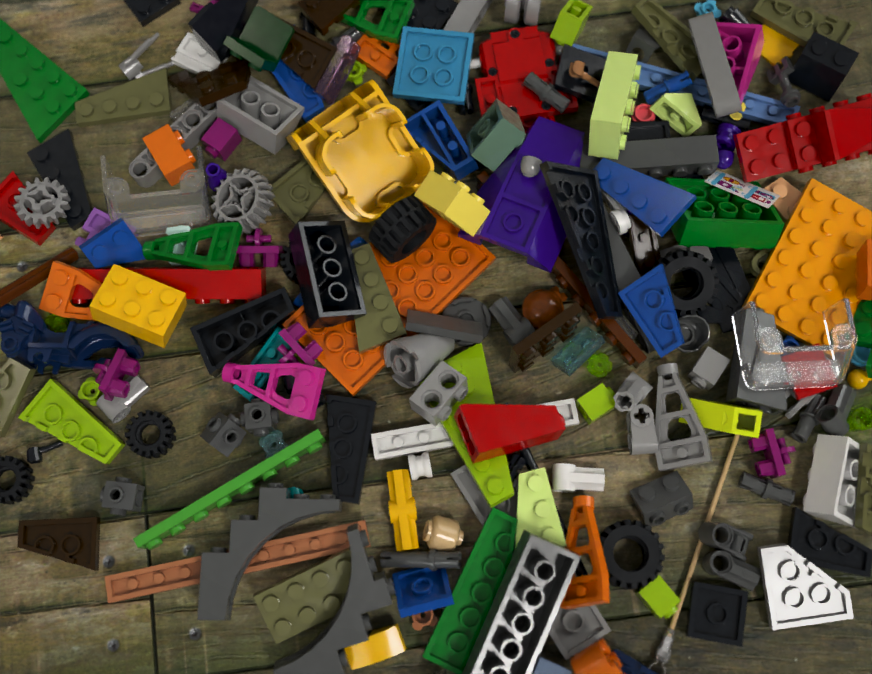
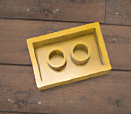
(138, 305)

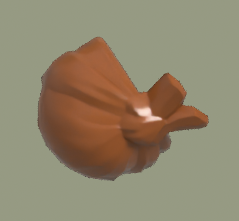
(543, 306)

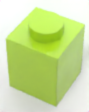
(596, 403)
(658, 598)

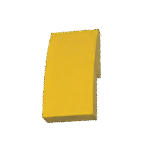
(381, 645)

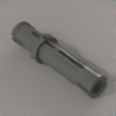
(431, 559)

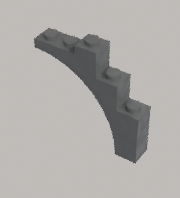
(223, 570)
(349, 625)

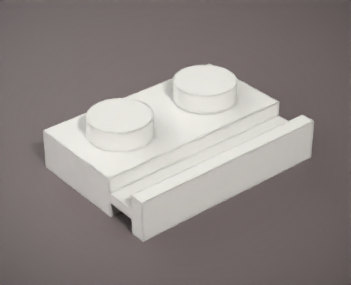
(194, 57)

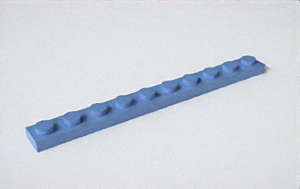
(758, 107)

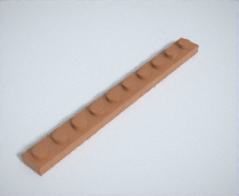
(187, 571)

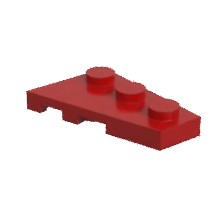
(9, 216)

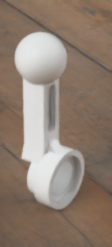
(618, 214)

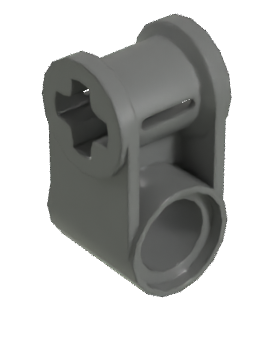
(728, 538)

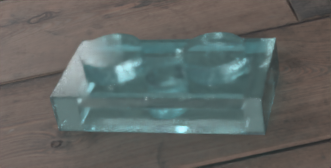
(578, 351)

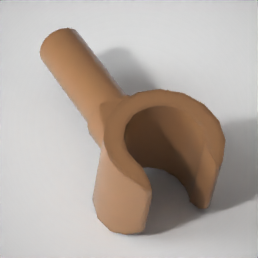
(577, 71)

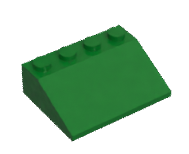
(724, 219)

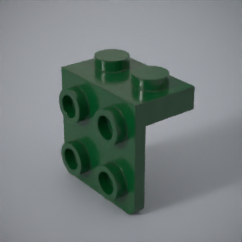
(261, 40)

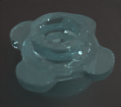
(275, 437)

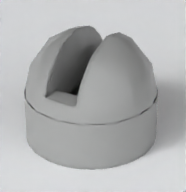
(530, 166)

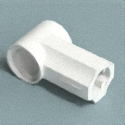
(570, 478)

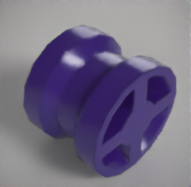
(725, 136)

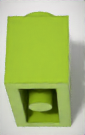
(571, 22)

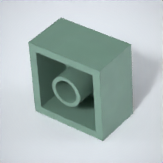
(495, 135)

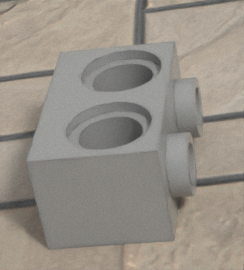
(433, 390)

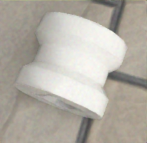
(420, 466)

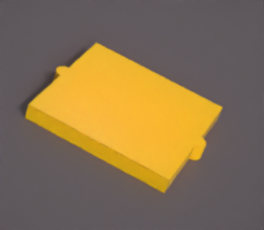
(776, 46)

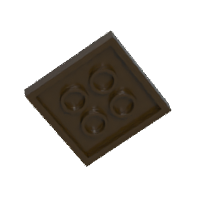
(543, 339)

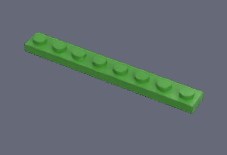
(222, 496)

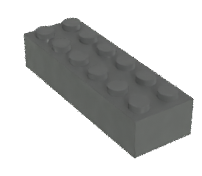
(523, 608)

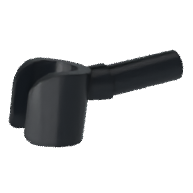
(34, 454)

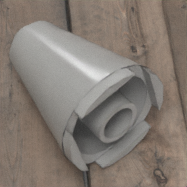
(416, 357)

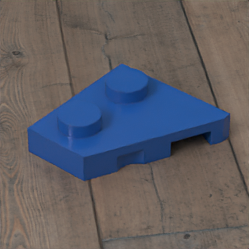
(113, 246)

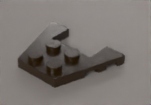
(213, 85)

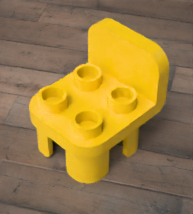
(363, 153)

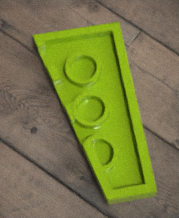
(66, 418)

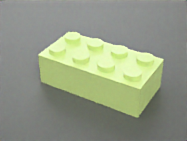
(614, 105)

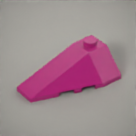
(743, 50)

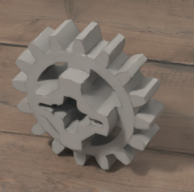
(42, 202)

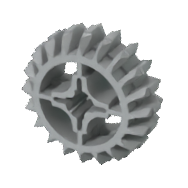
(251, 202)

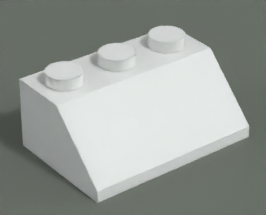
(833, 480)

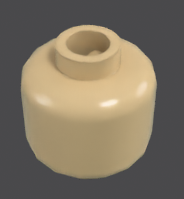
(442, 533)

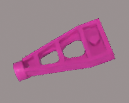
(305, 390)

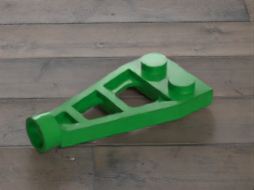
(392, 22)
(221, 251)

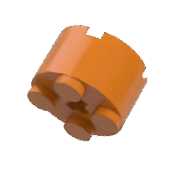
(596, 660)

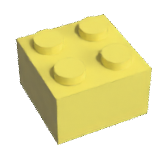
(453, 202)

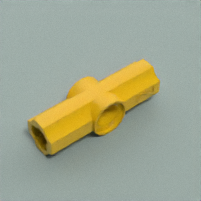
(402, 510)

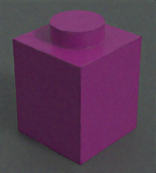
(221, 139)

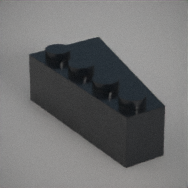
(241, 329)

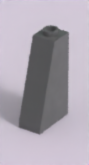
(739, 394)

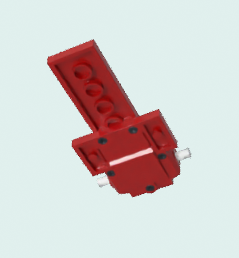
(507, 62)

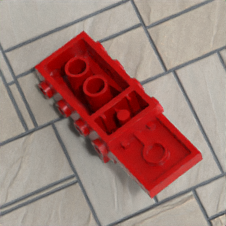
(807, 140)

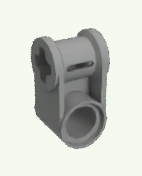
(641, 436)

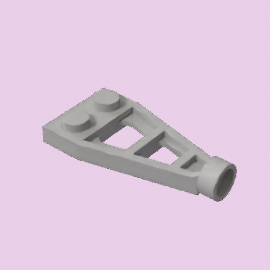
(681, 452)

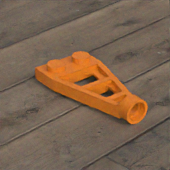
(60, 289)
(591, 588)

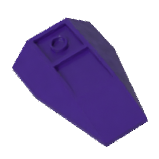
(522, 206)

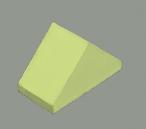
(679, 111)

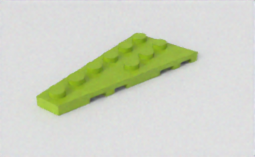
(492, 474)

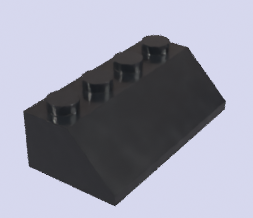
(326, 273)

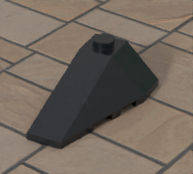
(219, 20)

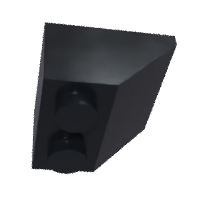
(822, 66)

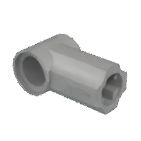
(631, 392)
(120, 407)

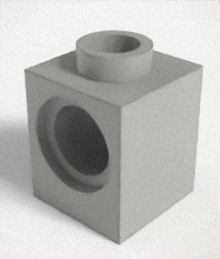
(708, 369)

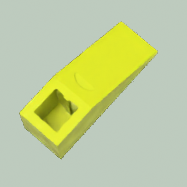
(727, 417)

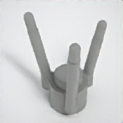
(132, 67)

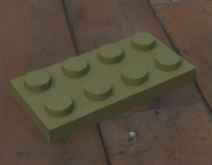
(305, 596)

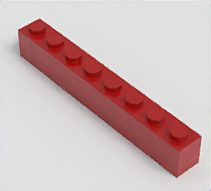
(197, 283)

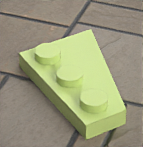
(537, 508)

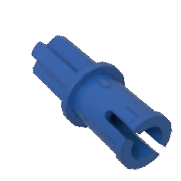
(669, 86)

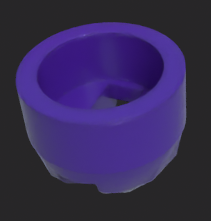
(725, 159)

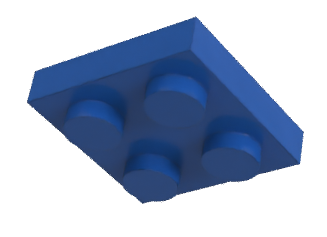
(421, 590)

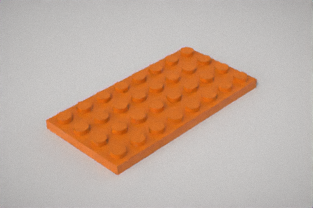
(420, 282)

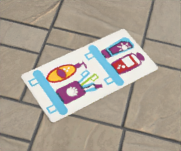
(744, 190)

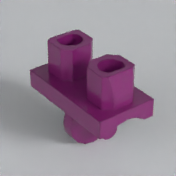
(271, 254)
(291, 336)
(112, 373)
(775, 453)

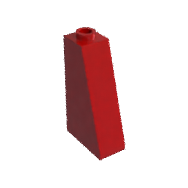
(506, 428)

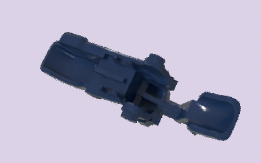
(29, 339)

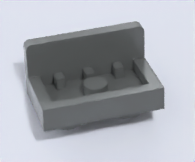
(662, 499)

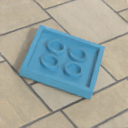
(433, 65)

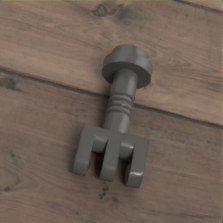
(790, 96)

